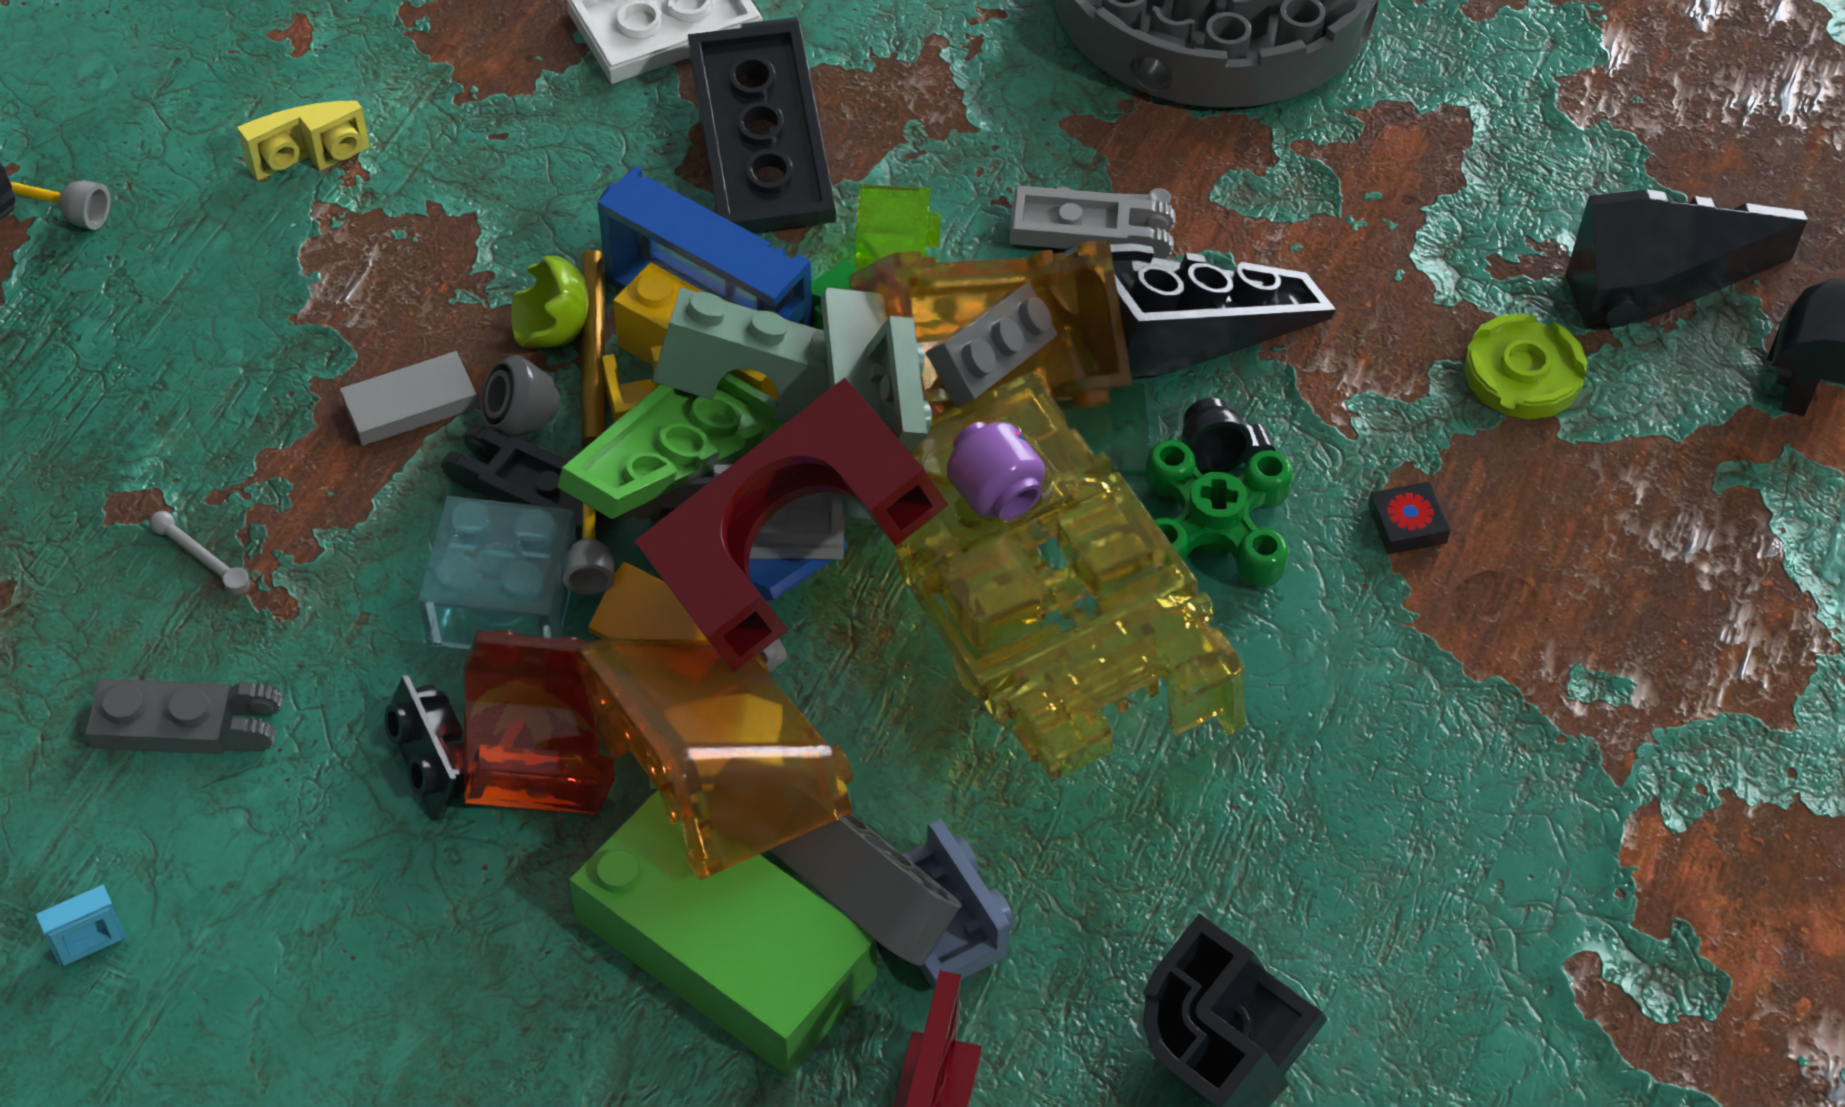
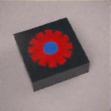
(1408, 517)

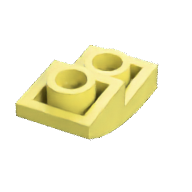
(318, 131)

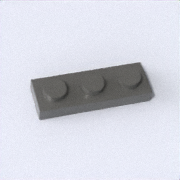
(992, 344)

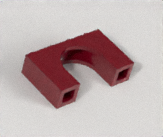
(824, 448)

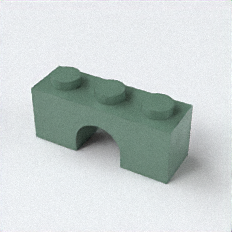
(717, 336)

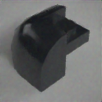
(1810, 344)
(1225, 1020)

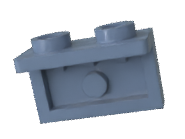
(982, 924)

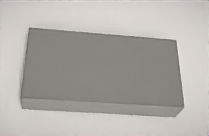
(409, 398)

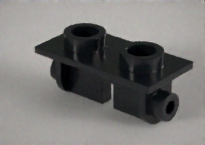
(420, 726)

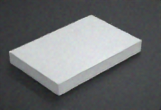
(651, 34)

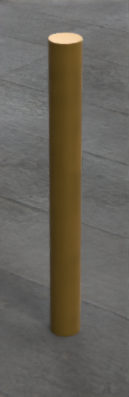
(592, 349)

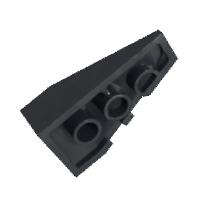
(1654, 254)

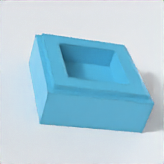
(81, 925)

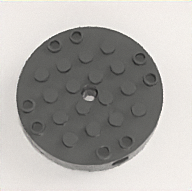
(1220, 48)

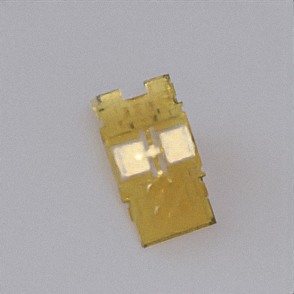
(1145, 616)

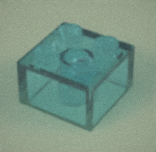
(496, 571)

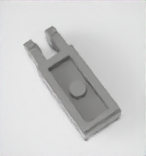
(1072, 216)

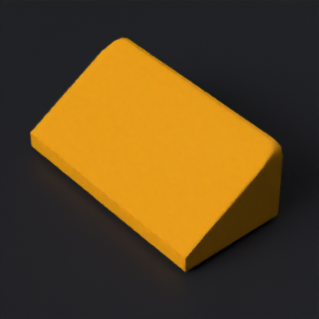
(641, 609)

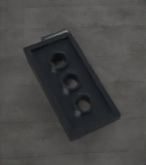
(787, 100)

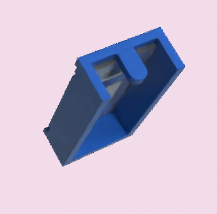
(657, 225)

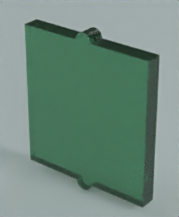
(1115, 428)

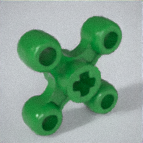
(1219, 508)

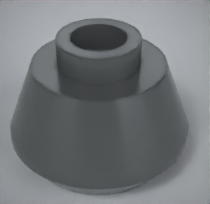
(518, 397)

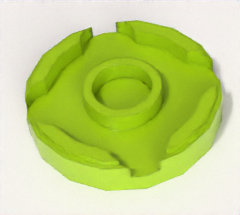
(1525, 366)

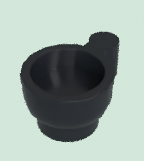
(1221, 436)

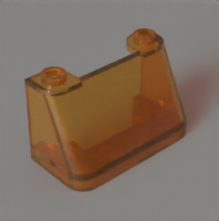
(1080, 291)
(716, 744)

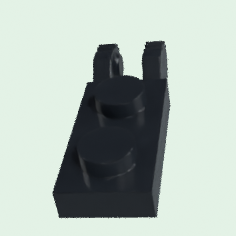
(515, 472)

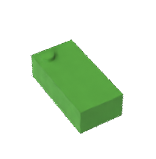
(735, 946)

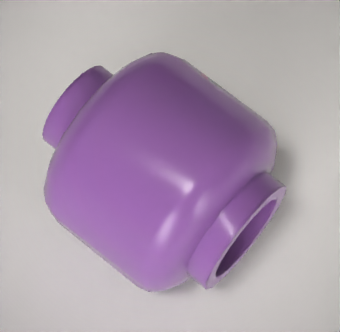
(996, 470)

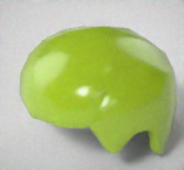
(553, 308)

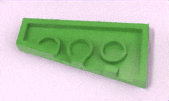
(667, 444)

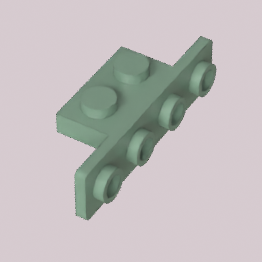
(882, 365)

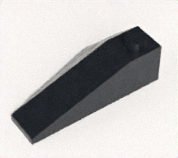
(1197, 312)

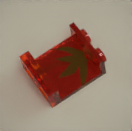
(530, 726)

